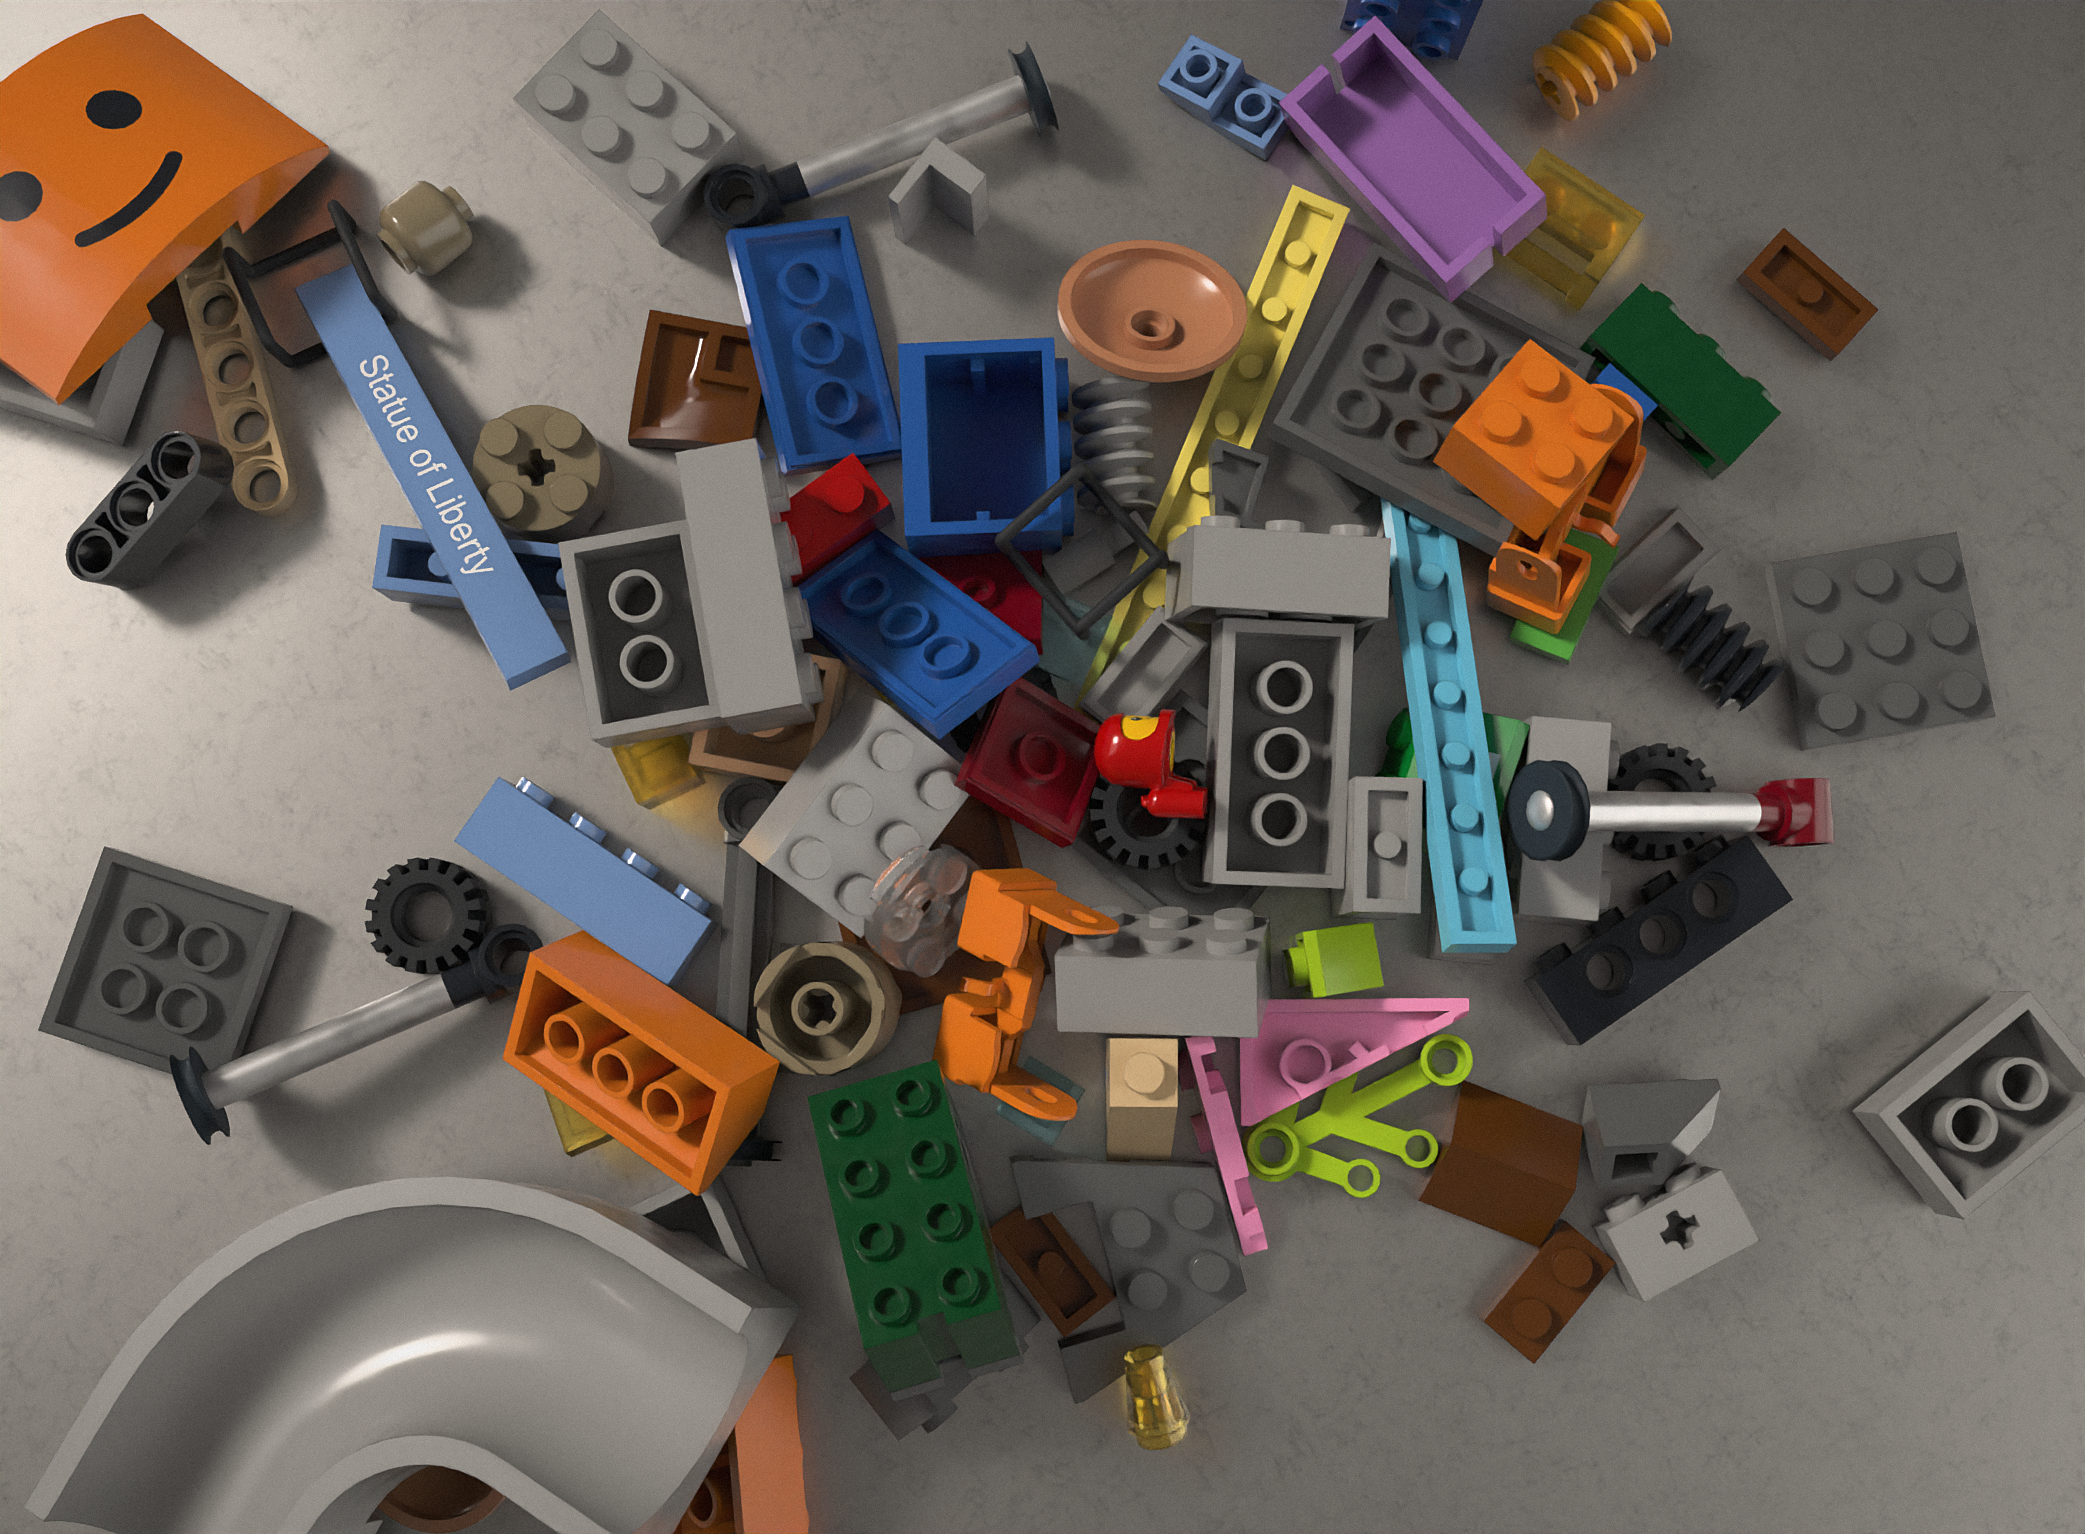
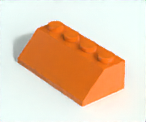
(638, 1059)
(759, 1471)

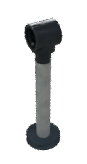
(879, 149)
(209, 1091)

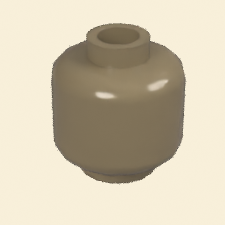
(425, 228)

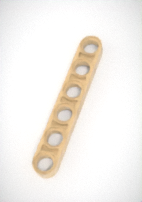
(249, 395)

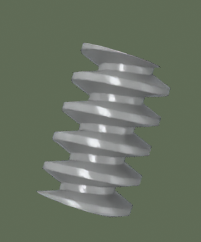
(1110, 442)

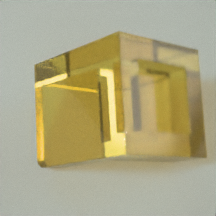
(658, 770)

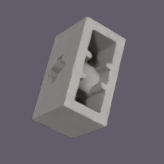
(1710, 1231)

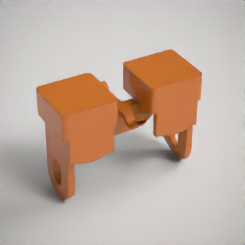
(1545, 576)
(985, 1028)

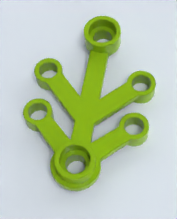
(1345, 1115)

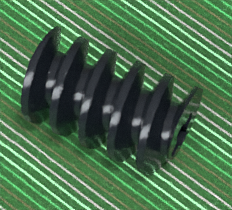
(1713, 647)

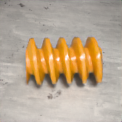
(1596, 49)

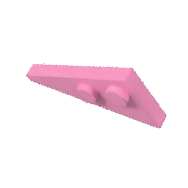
(1322, 1041)
(1218, 1133)

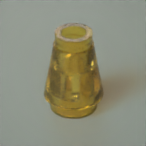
(1153, 1399)

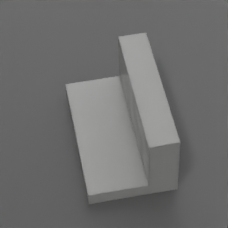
(941, 181)

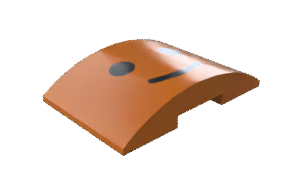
(114, 180)

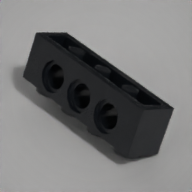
(1745, 896)

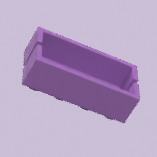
(1414, 159)

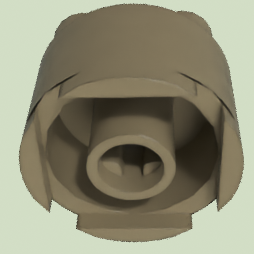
(516, 451)
(791, 1012)

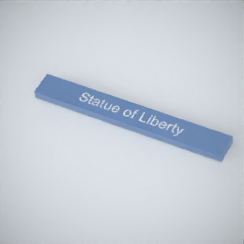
(433, 479)

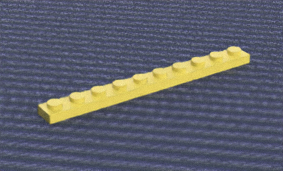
(1235, 394)

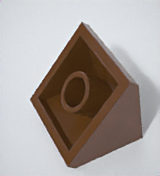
(1503, 1164)

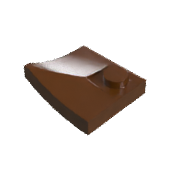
(694, 384)

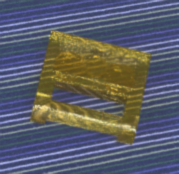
(1580, 218)

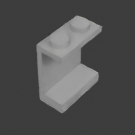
(1381, 849)

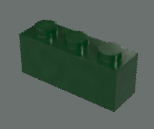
(1699, 396)

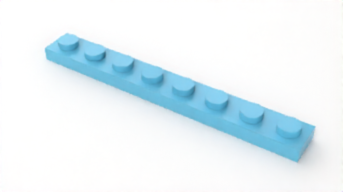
(1449, 737)

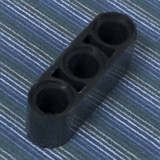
(122, 515)

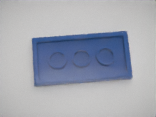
(815, 344)
(913, 633)

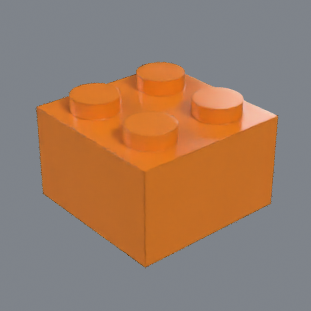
(1532, 439)

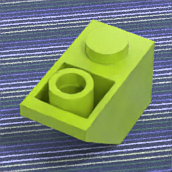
(1333, 961)

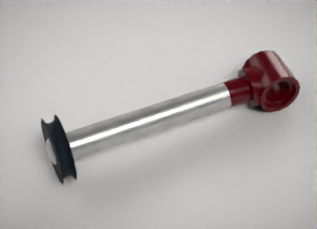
(1555, 810)

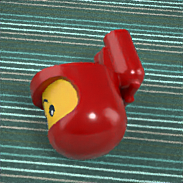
(1142, 755)

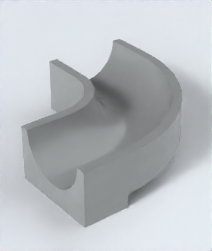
(414, 1329)

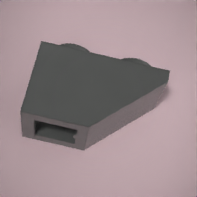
(1645, 1129)

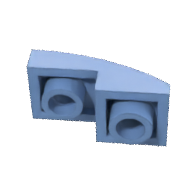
(1225, 97)

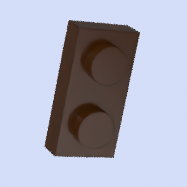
(1807, 294)
(1051, 1267)
(1547, 1290)

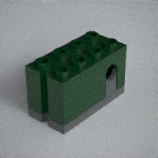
(913, 1231)

